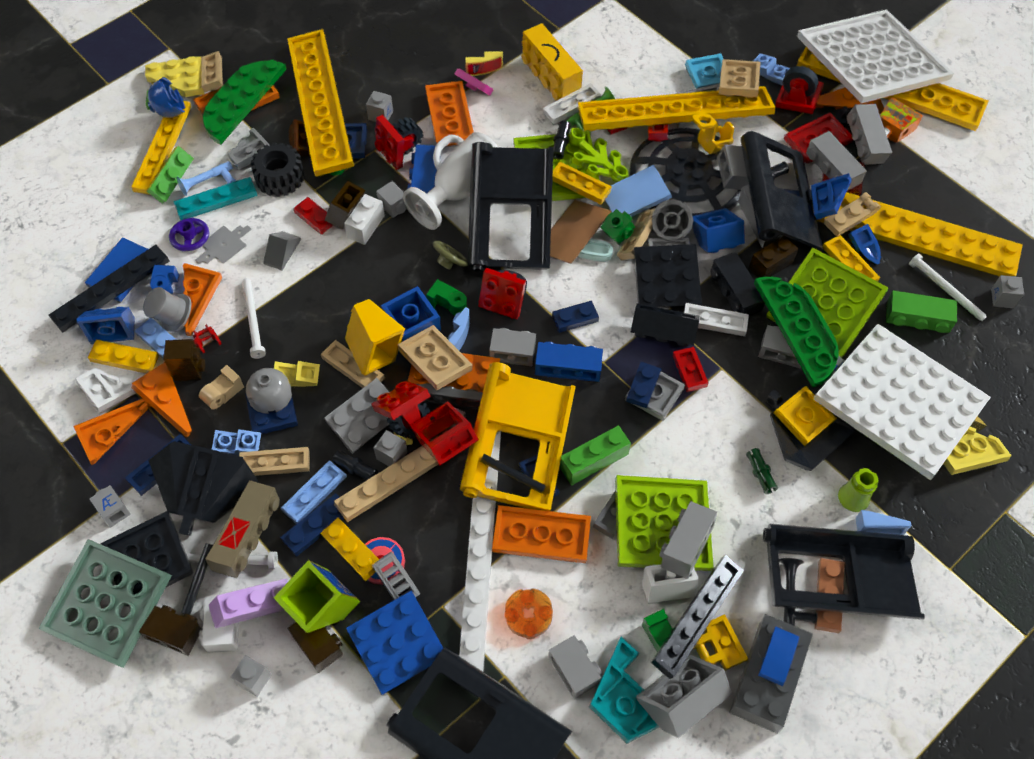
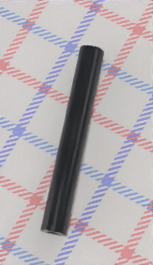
(512, 473)
(197, 581)

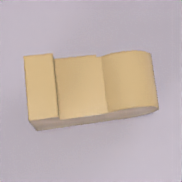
(221, 388)

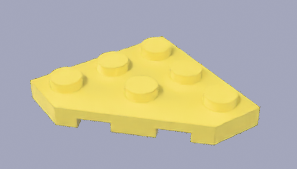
(182, 73)
(976, 452)

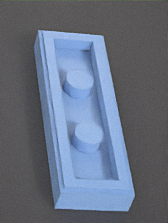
(313, 492)

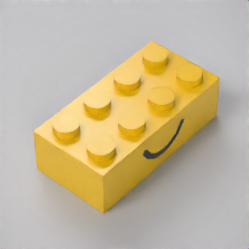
(550, 62)

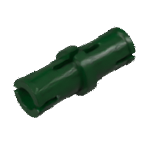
(761, 471)

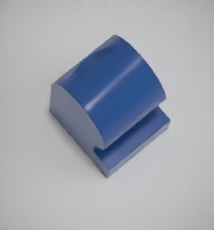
(163, 277)

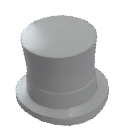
(168, 308)

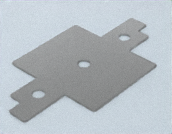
(224, 253)

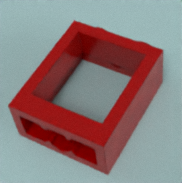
(450, 442)

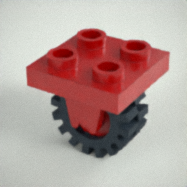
(396, 139)
(403, 407)

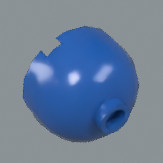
(165, 100)

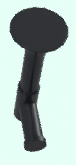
(790, 614)

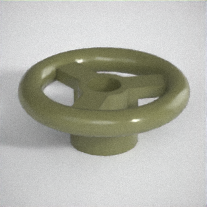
(449, 255)

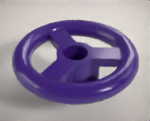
(188, 231)

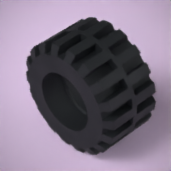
(277, 157)

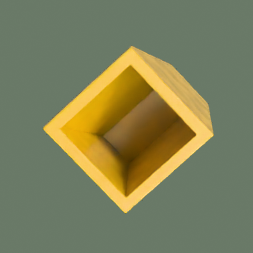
(372, 336)

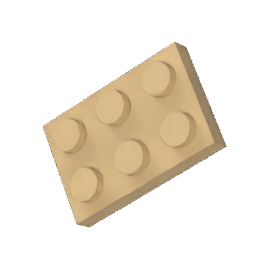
(739, 78)
(435, 357)

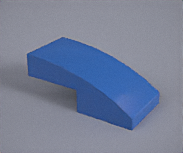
(778, 656)

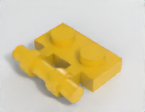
(724, 642)

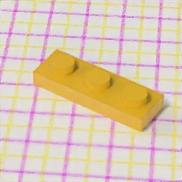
(581, 183)
(841, 251)
(123, 356)
(350, 548)

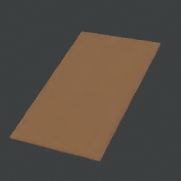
(575, 230)

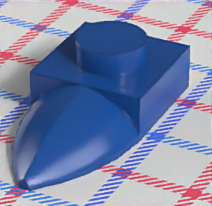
(865, 241)

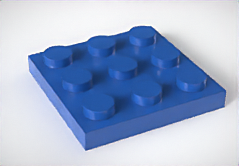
(395, 642)

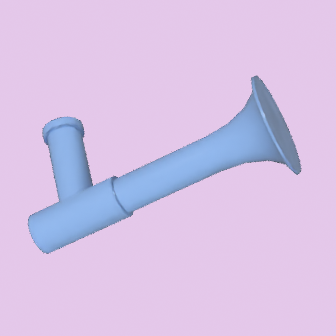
(186, 184)

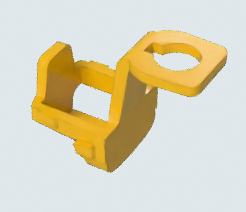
(708, 132)

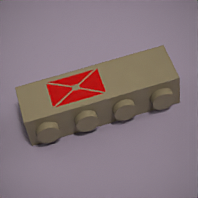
(243, 529)

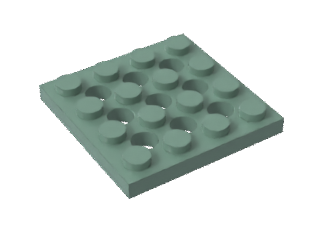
(81, 576)

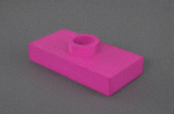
(473, 83)

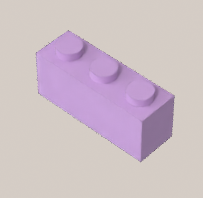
(246, 603)

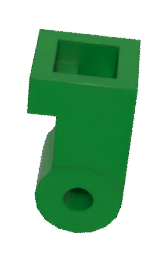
(447, 297)
(657, 628)

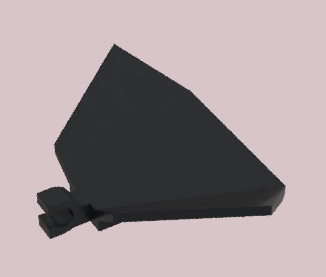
(816, 450)
(199, 482)

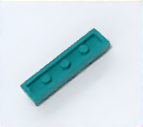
(215, 198)

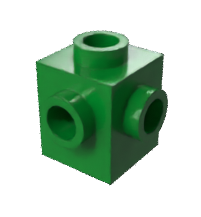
(618, 226)

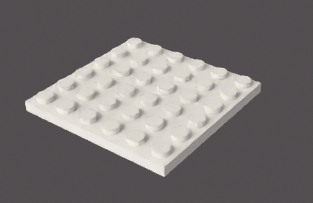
(874, 56)
(902, 400)

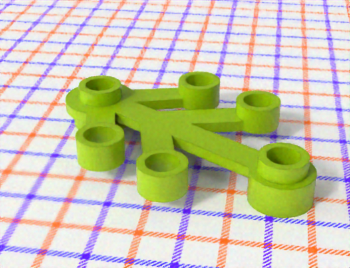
(616, 171)

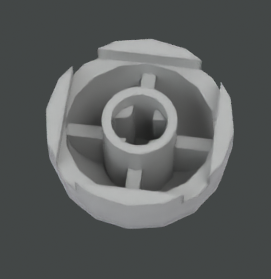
(672, 220)
(268, 390)

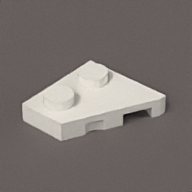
(103, 389)

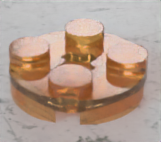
(528, 626)

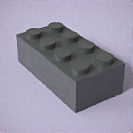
(763, 700)

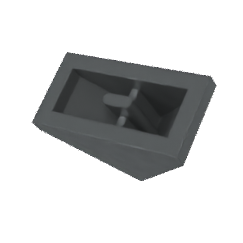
(280, 249)

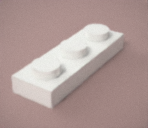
(568, 105)
(719, 319)

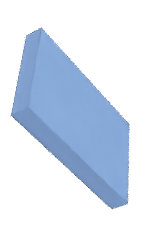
(638, 192)

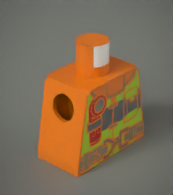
(899, 120)

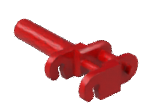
(198, 342)

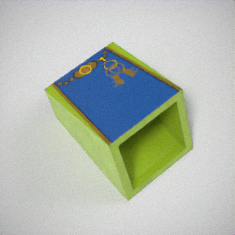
(316, 598)

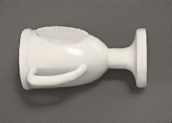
(451, 180)

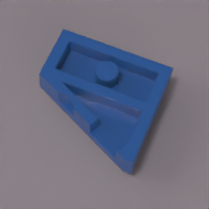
(829, 195)

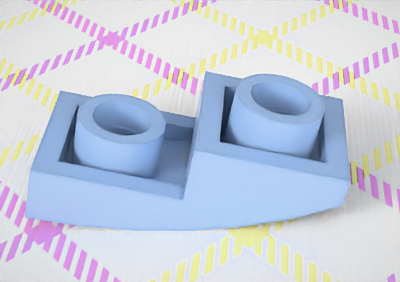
(770, 69)
(461, 326)
(236, 442)

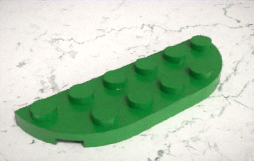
(239, 97)
(801, 327)

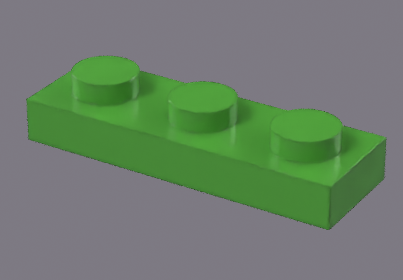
(166, 179)

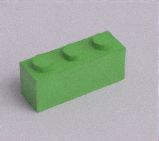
(921, 311)
(594, 455)

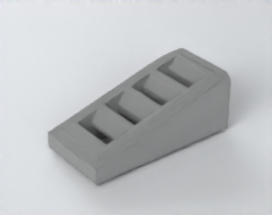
(408, 583)

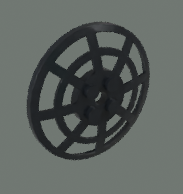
(682, 178)

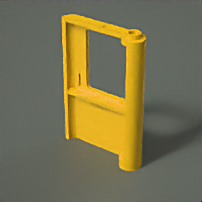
(524, 409)

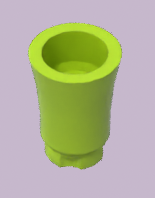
(858, 491)

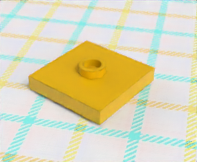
(804, 416)

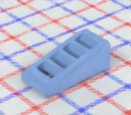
(879, 523)

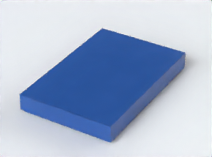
(120, 255)

